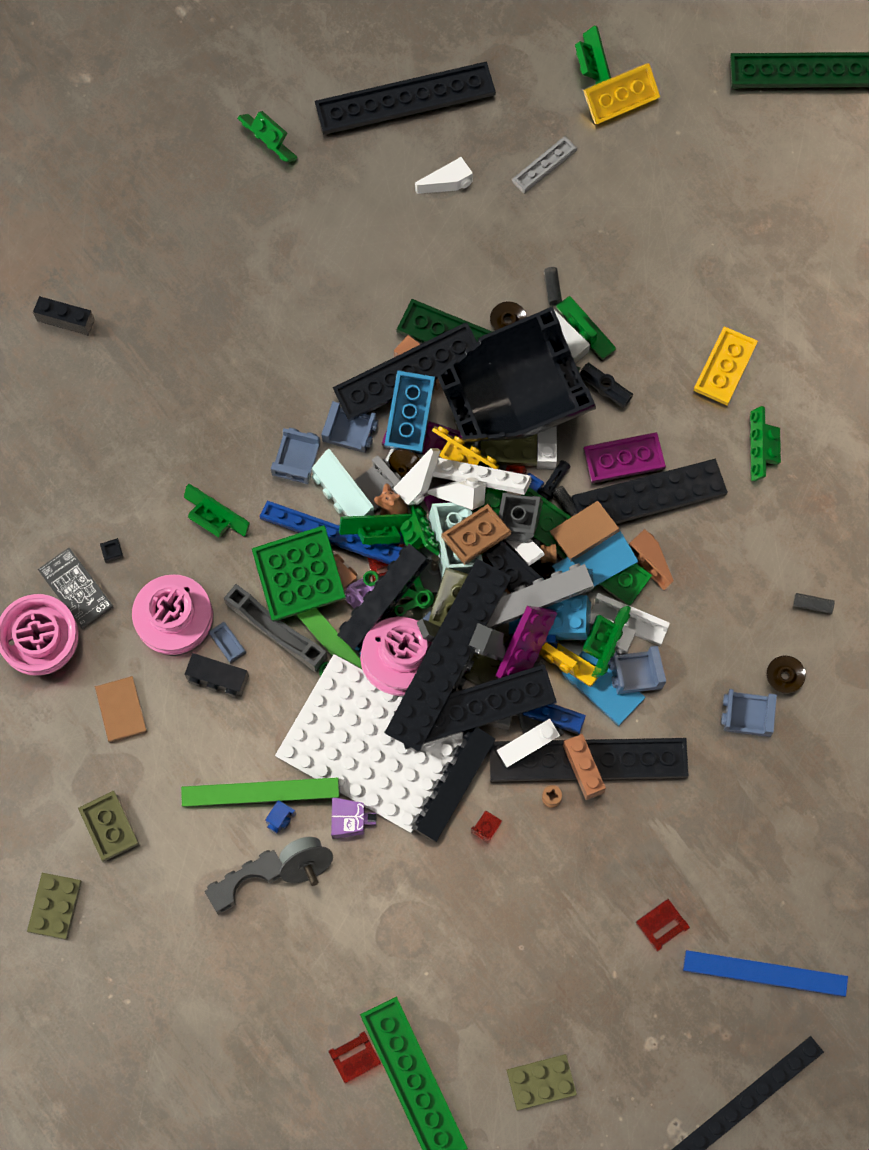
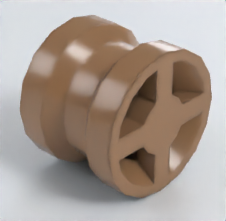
(550, 554)
(551, 800)

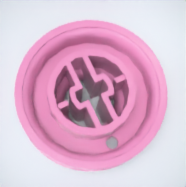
(181, 616)
(35, 617)
(396, 658)

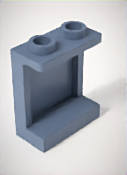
(349, 434)
(296, 455)
(637, 671)
(749, 713)

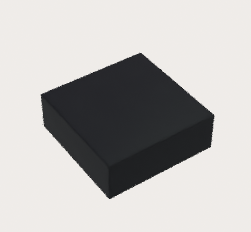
(111, 550)

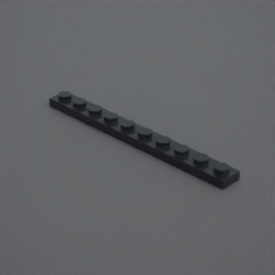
(752, 1096)

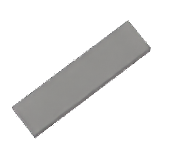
(544, 164)

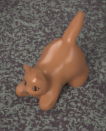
(390, 502)

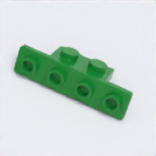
(592, 56)
(269, 132)
(585, 327)
(764, 444)
(212, 514)
(374, 528)
(418, 530)
(603, 639)

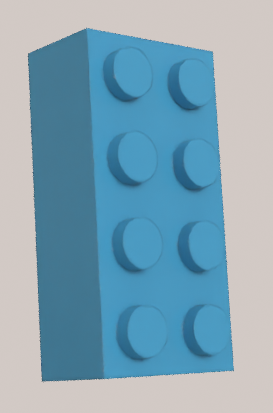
(409, 412)
(571, 619)

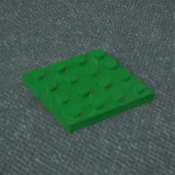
(298, 573)

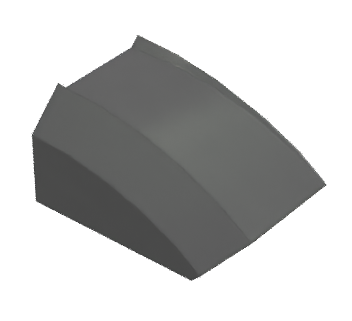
(520, 515)

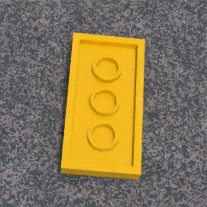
(621, 93)
(725, 365)

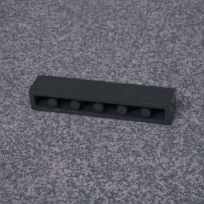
(384, 596)
(453, 784)

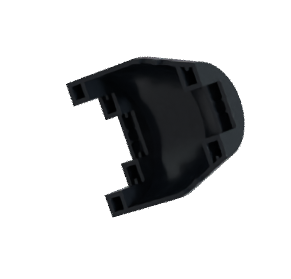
(516, 382)

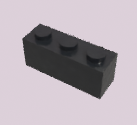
(63, 315)
(216, 675)

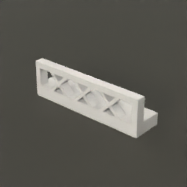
(646, 625)

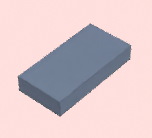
(227, 642)

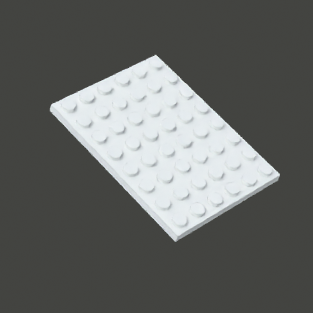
(345, 738)

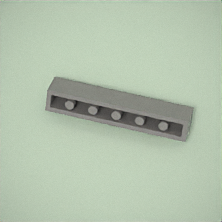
(541, 594)

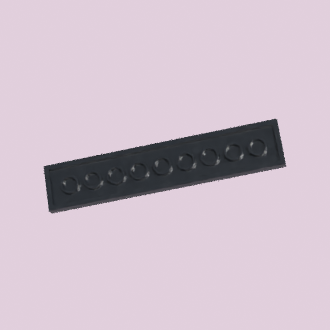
(405, 98)
(447, 655)
(613, 757)

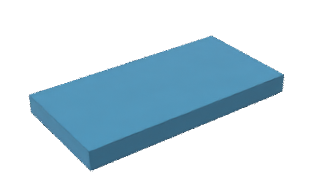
(605, 559)
(605, 696)

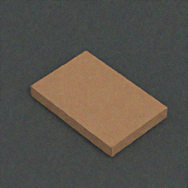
(584, 531)
(476, 534)
(120, 709)

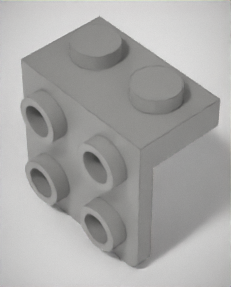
(375, 478)

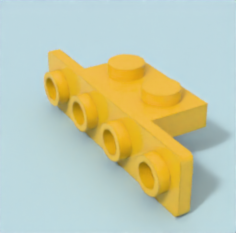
(458, 451)
(569, 662)

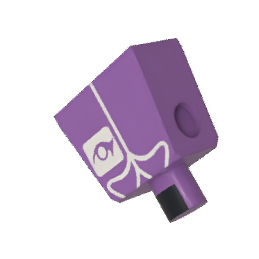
(349, 818)

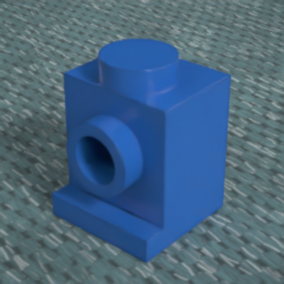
(279, 817)

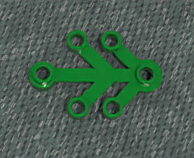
(416, 595)

